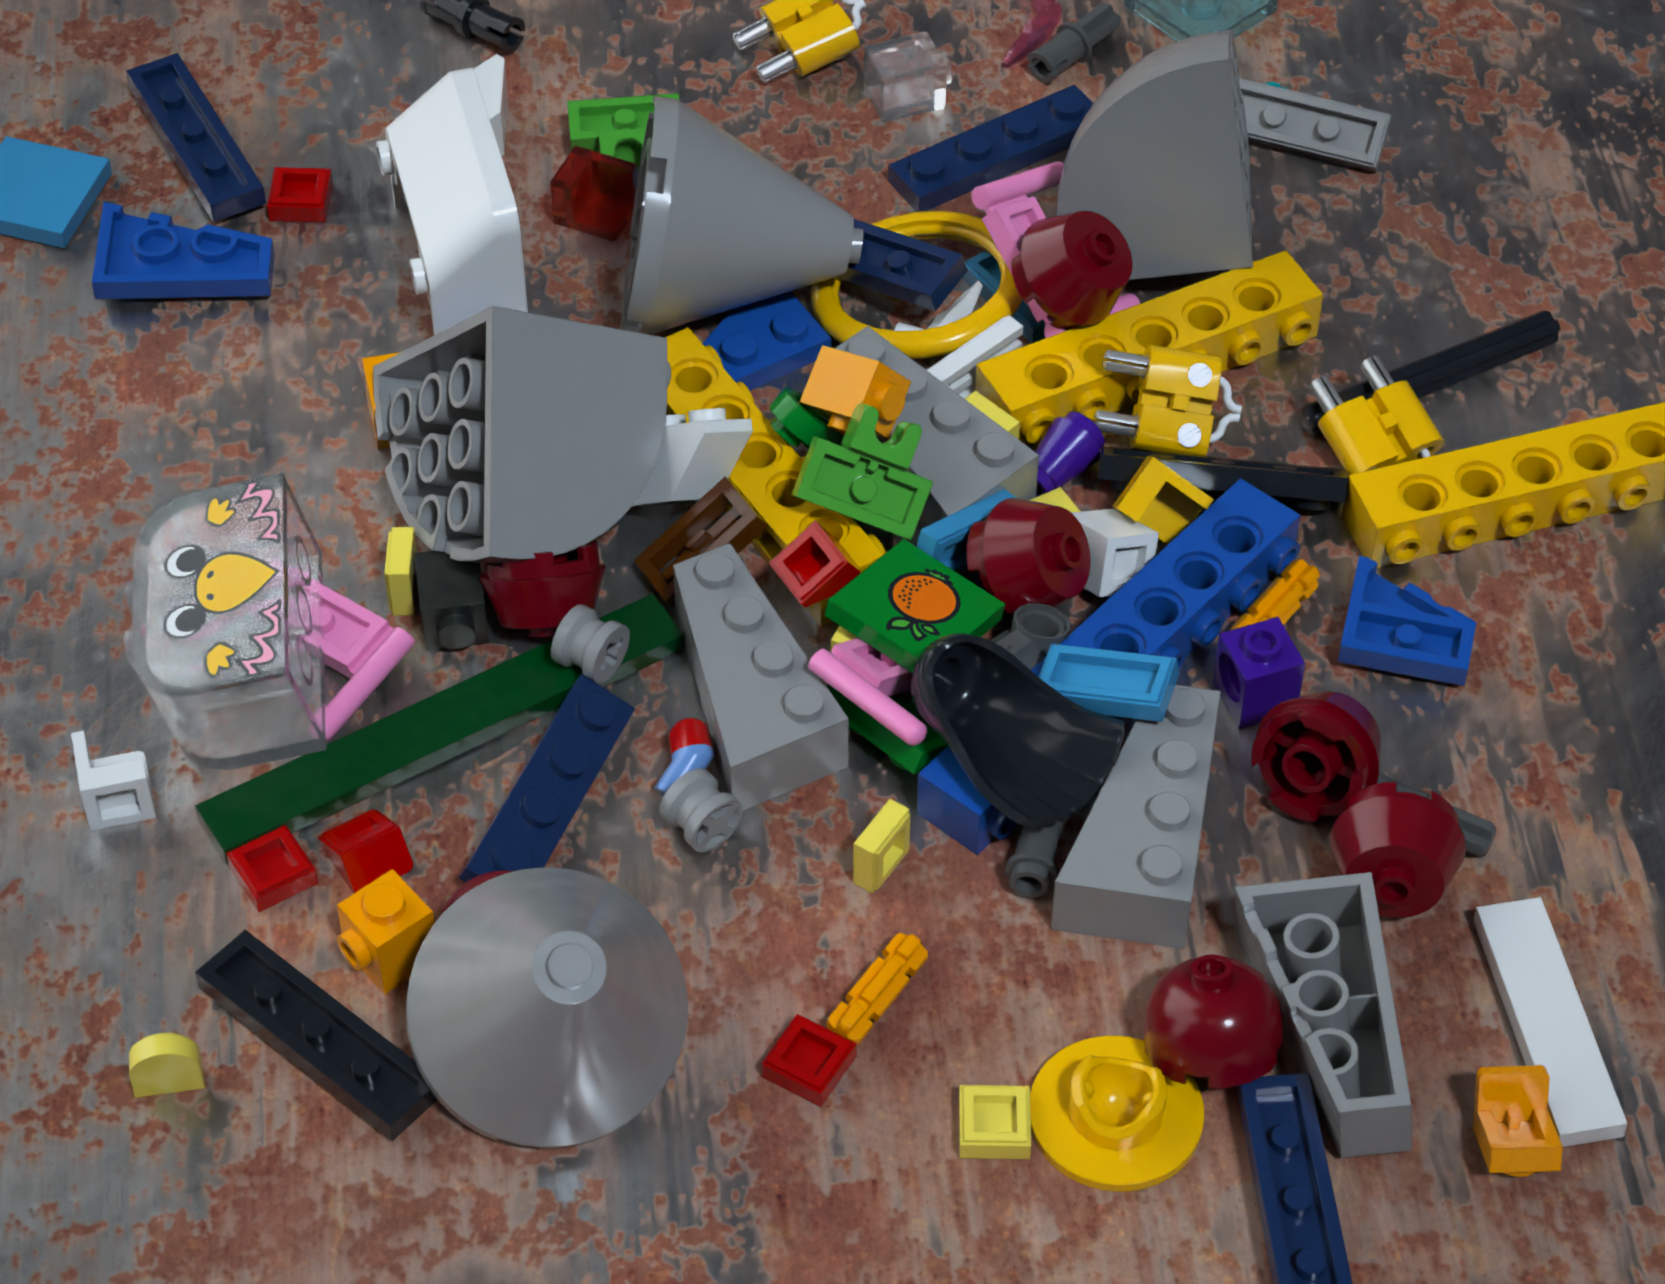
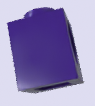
(1257, 670)

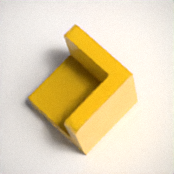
(1161, 500)

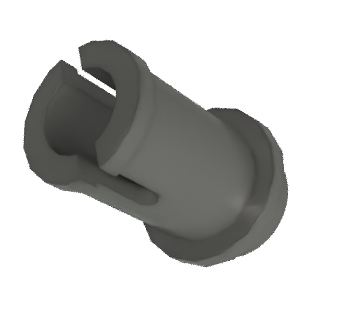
(1032, 867)

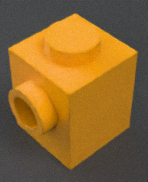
(845, 380)
(384, 930)

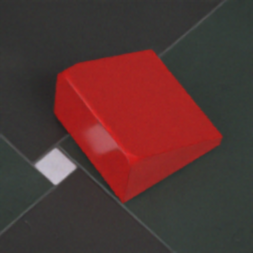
(814, 565)
(366, 849)

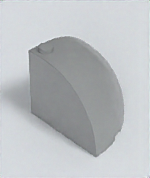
(1169, 160)
(520, 432)

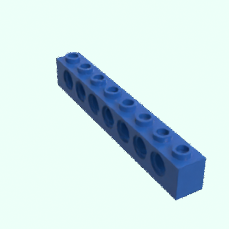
(1160, 611)

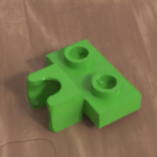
(612, 125)
(867, 476)

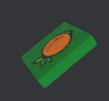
(911, 602)

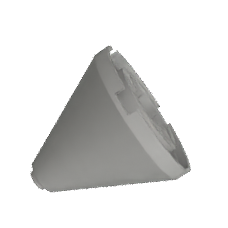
(721, 226)
(546, 1008)

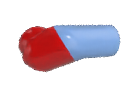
(689, 749)

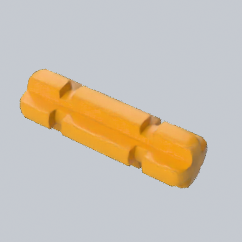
(1282, 595)
(878, 987)

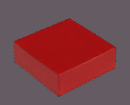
(300, 194)
(272, 868)
(809, 1060)

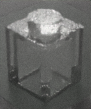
(906, 76)

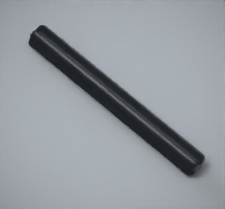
(1456, 362)

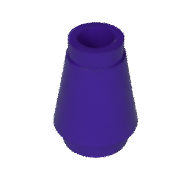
(1067, 450)

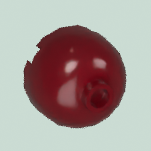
(1213, 1022)

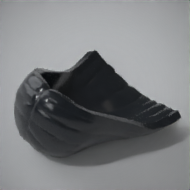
(1012, 731)

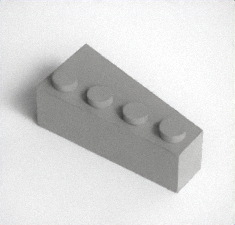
(958, 443)
(763, 705)
(1142, 838)
(1330, 970)

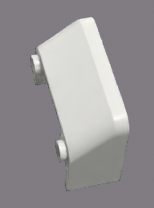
(458, 200)

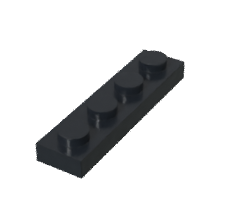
(1308, 485)
(317, 1034)

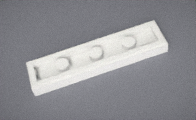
(1550, 1019)

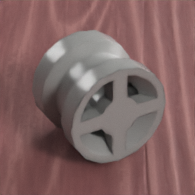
(590, 643)
(701, 810)

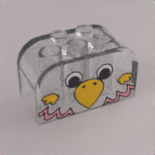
(231, 623)

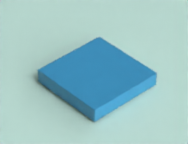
(47, 190)

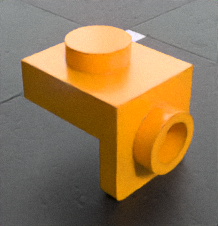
(1514, 1120)

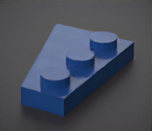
(172, 261)

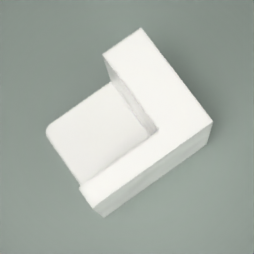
(1116, 547)
(112, 787)

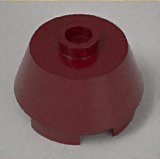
(1073, 267)
(1029, 554)
(544, 589)
(1317, 753)
(1406, 844)

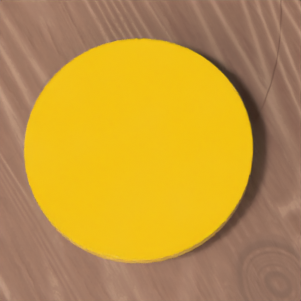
(1114, 1116)

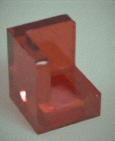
(594, 193)

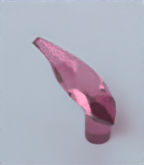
(1035, 30)

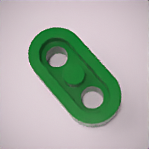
(798, 422)

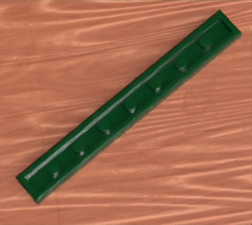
(422, 735)

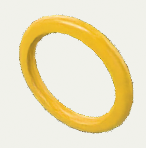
(936, 340)

